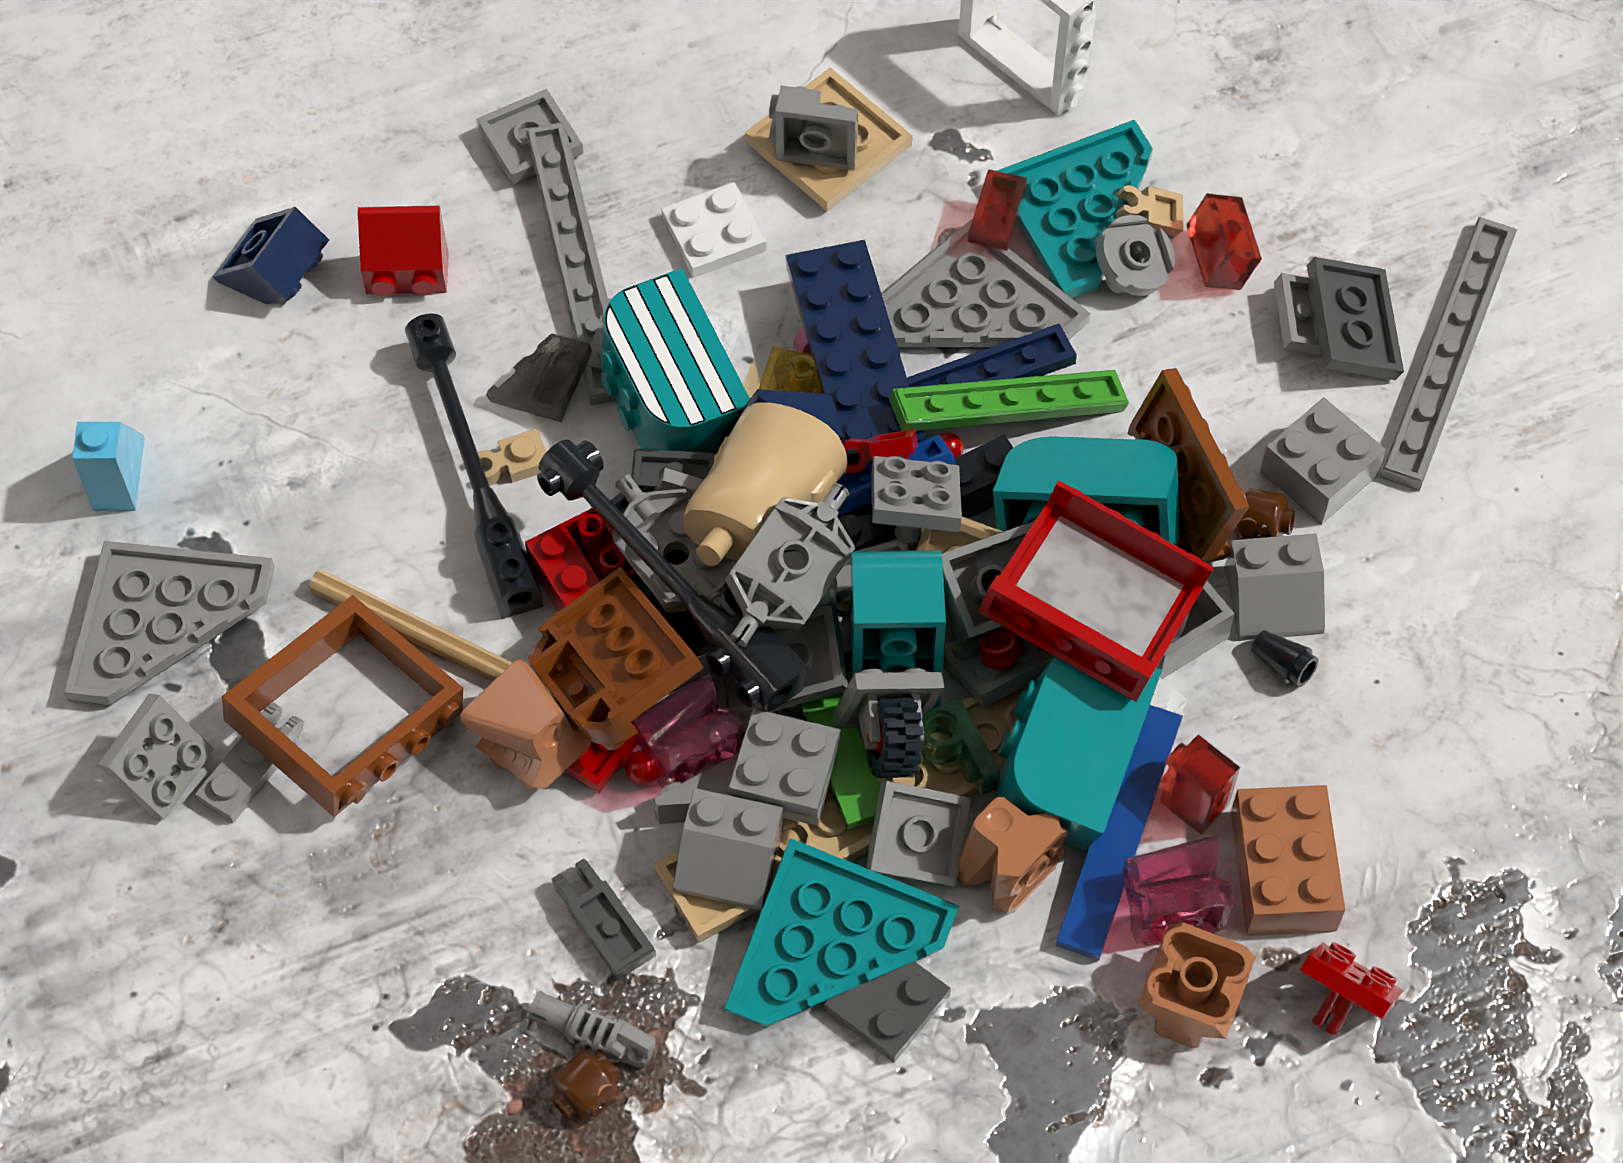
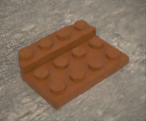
(1208, 491)
(611, 659)

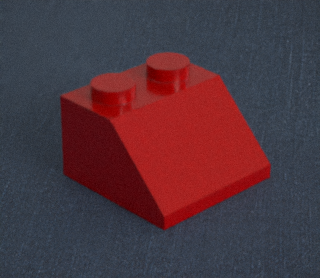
(402, 250)

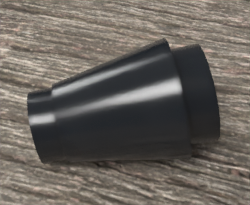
(1286, 658)

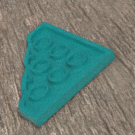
(1075, 199)
(830, 931)

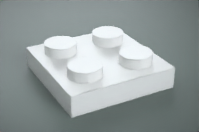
(714, 229)

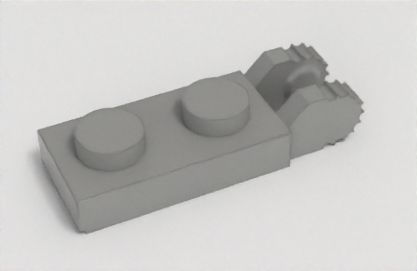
(243, 771)

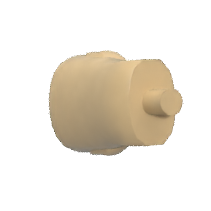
(765, 458)

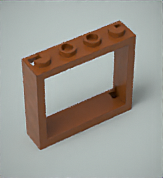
(301, 657)

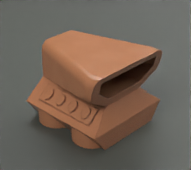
(524, 727)
(1011, 852)
(1195, 984)

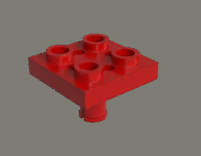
(1348, 985)

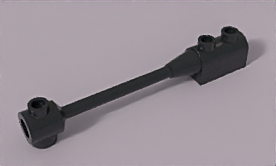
(495, 532)
(765, 668)

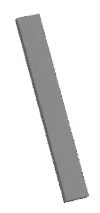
(570, 239)
(1448, 354)

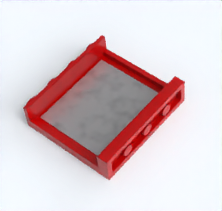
(1096, 590)

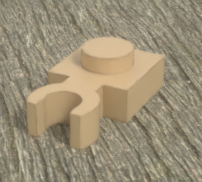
(1158, 205)
(516, 456)

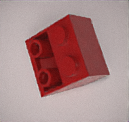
(575, 557)

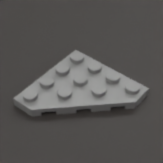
(976, 298)
(154, 610)

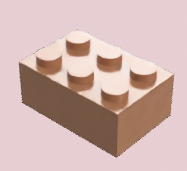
(1287, 860)

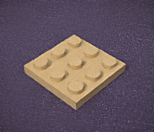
(878, 143)

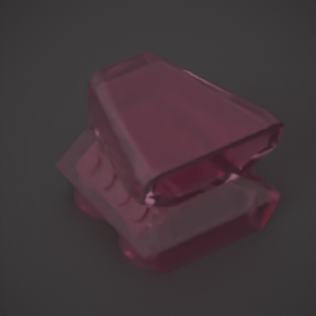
(688, 731)
(1176, 888)

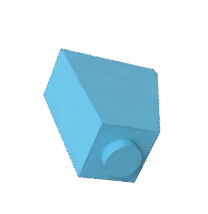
(109, 464)

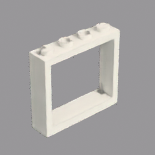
(1051, 84)

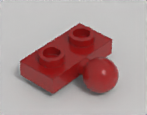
(599, 765)

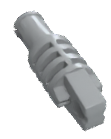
(578, 1023)

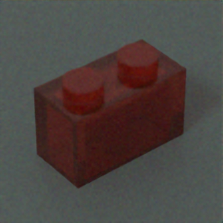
(1223, 241)
(1198, 783)

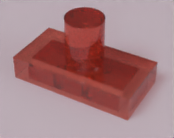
(997, 210)

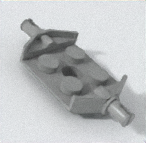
(661, 521)
(770, 590)

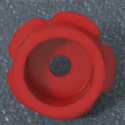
(999, 649)

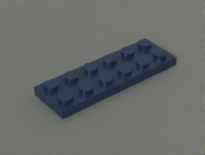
(849, 337)

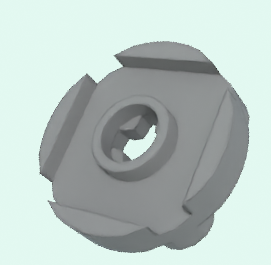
(1120, 269)

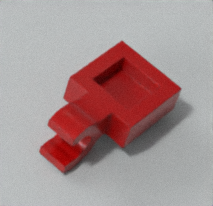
(883, 445)

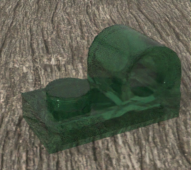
(964, 744)

